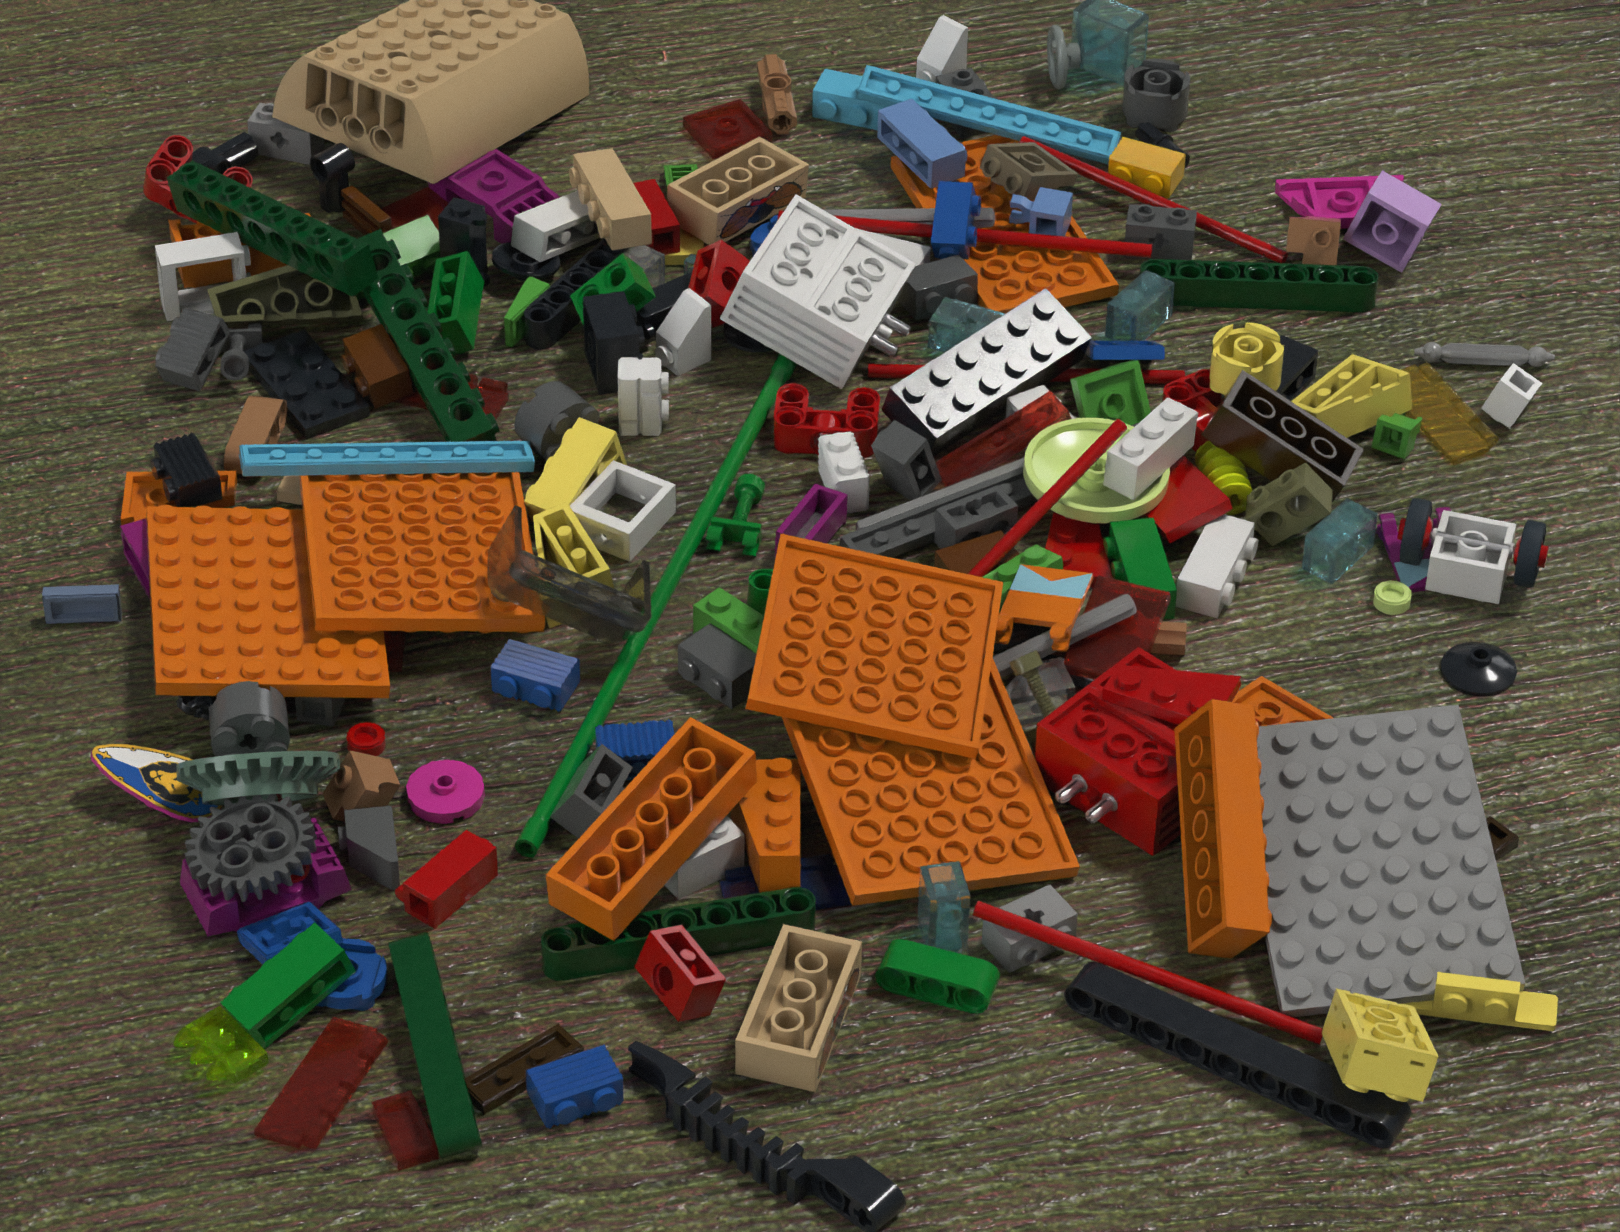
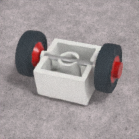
(1471, 551)

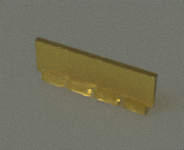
(1446, 418)

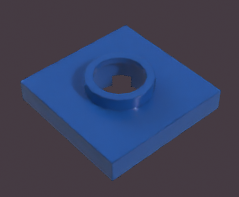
(272, 934)

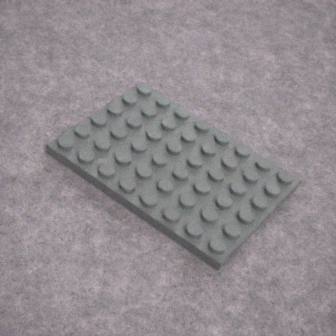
(1378, 860)

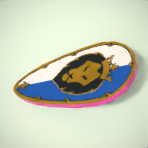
(151, 779)

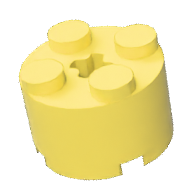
(1249, 349)

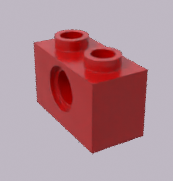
(716, 276)
(680, 973)

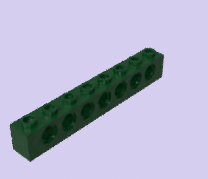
(273, 228)
(428, 356)

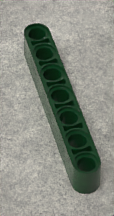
(1268, 285)
(715, 925)
(435, 1045)

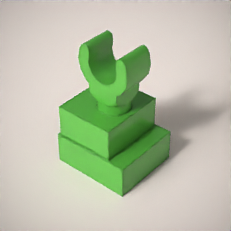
(1396, 434)

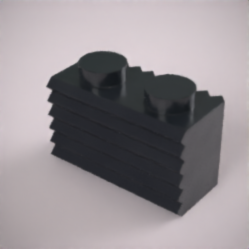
(186, 472)

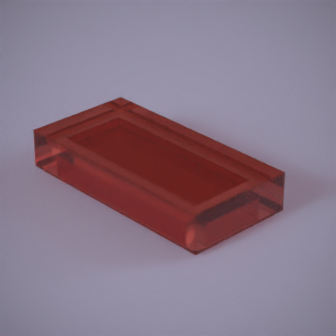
(404, 1130)

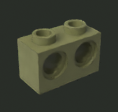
(1289, 504)

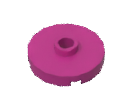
(445, 791)

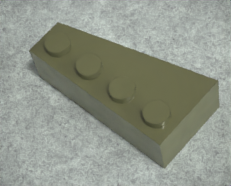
(282, 298)

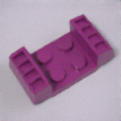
(498, 185)
(218, 916)

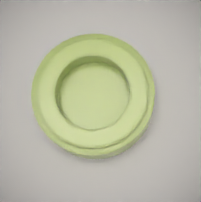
(1392, 597)

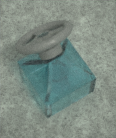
(1103, 41)

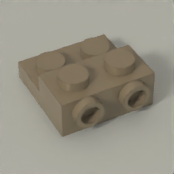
(1025, 168)

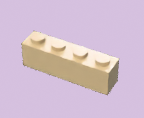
(611, 199)

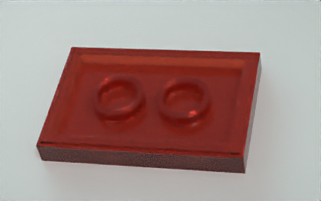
(1107, 647)

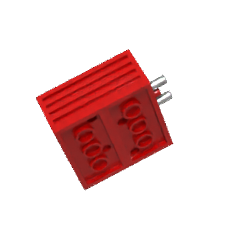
(1114, 762)

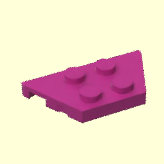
(1327, 196)

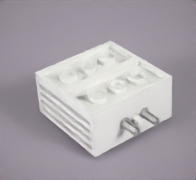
(820, 292)

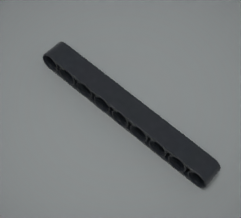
(1234, 1053)

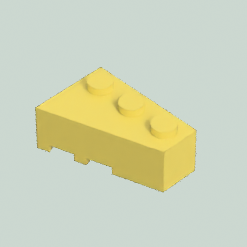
(1357, 395)
(575, 465)
(566, 543)

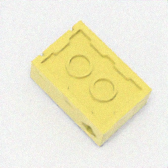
(1379, 1046)

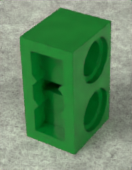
(617, 276)

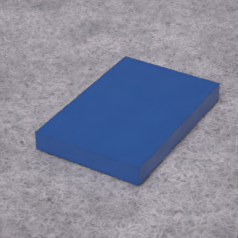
(1125, 350)

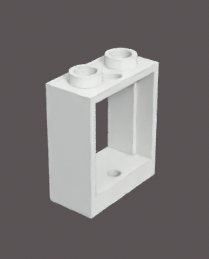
(191, 253)
(623, 537)

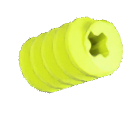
(1226, 474)

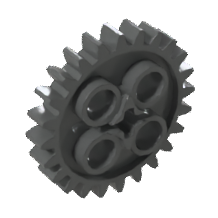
(250, 846)

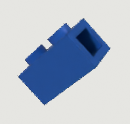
(954, 219)

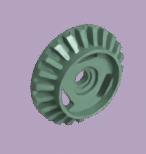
(260, 773)

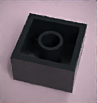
(608, 336)

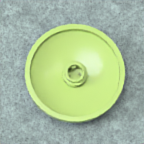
(1088, 499)

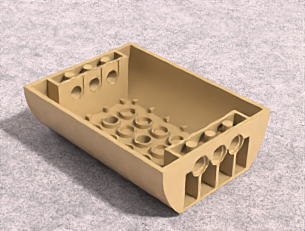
(437, 82)

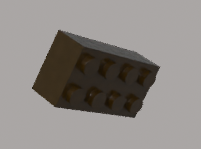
(1278, 435)

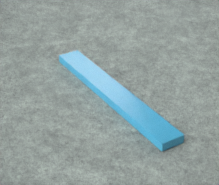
(990, 114)
(386, 458)

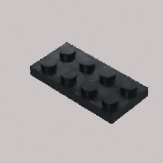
(311, 384)

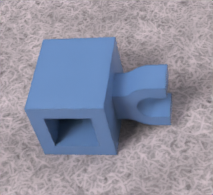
(1047, 214)

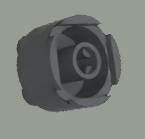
(1156, 94)
(550, 416)
(248, 720)

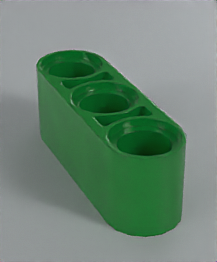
(937, 976)

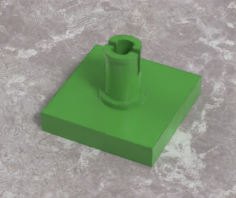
(1112, 393)

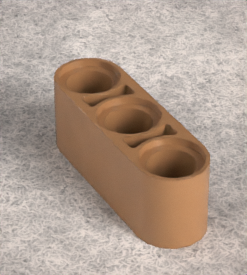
(258, 423)

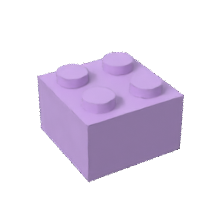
(1392, 221)

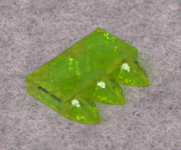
(224, 1044)

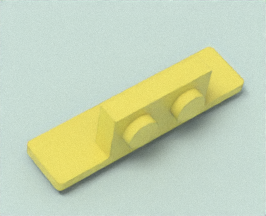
(1489, 1002)

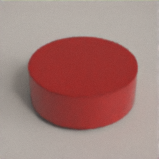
(366, 739)

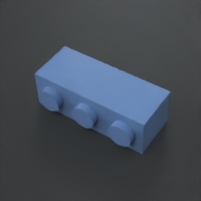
(921, 143)

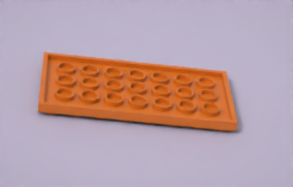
(1011, 272)

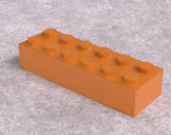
(651, 828)
(1222, 829)

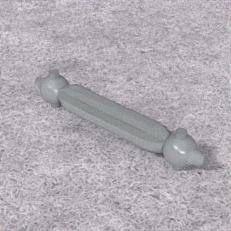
(1484, 354)

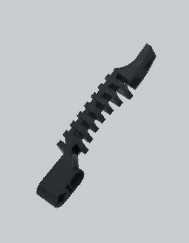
(843, 1184)

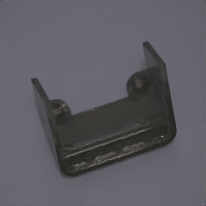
(564, 594)

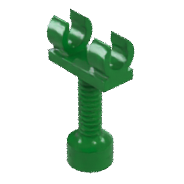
(748, 492)

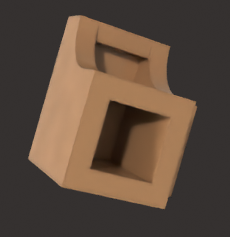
(1314, 238)
(360, 783)

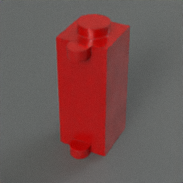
(664, 223)
(449, 879)

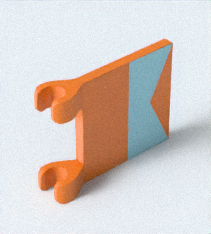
(1044, 599)

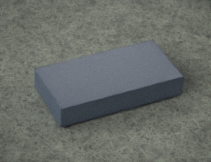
(82, 604)

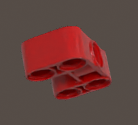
(164, 164)
(1196, 394)
(800, 426)

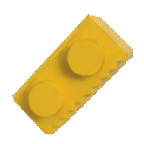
(1147, 166)

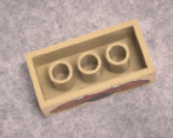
(737, 191)
(798, 1008)

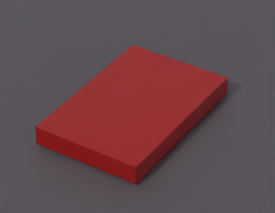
(1188, 502)

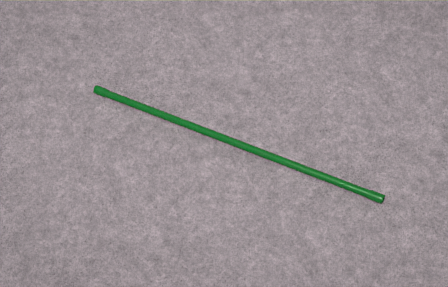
(538, 825)

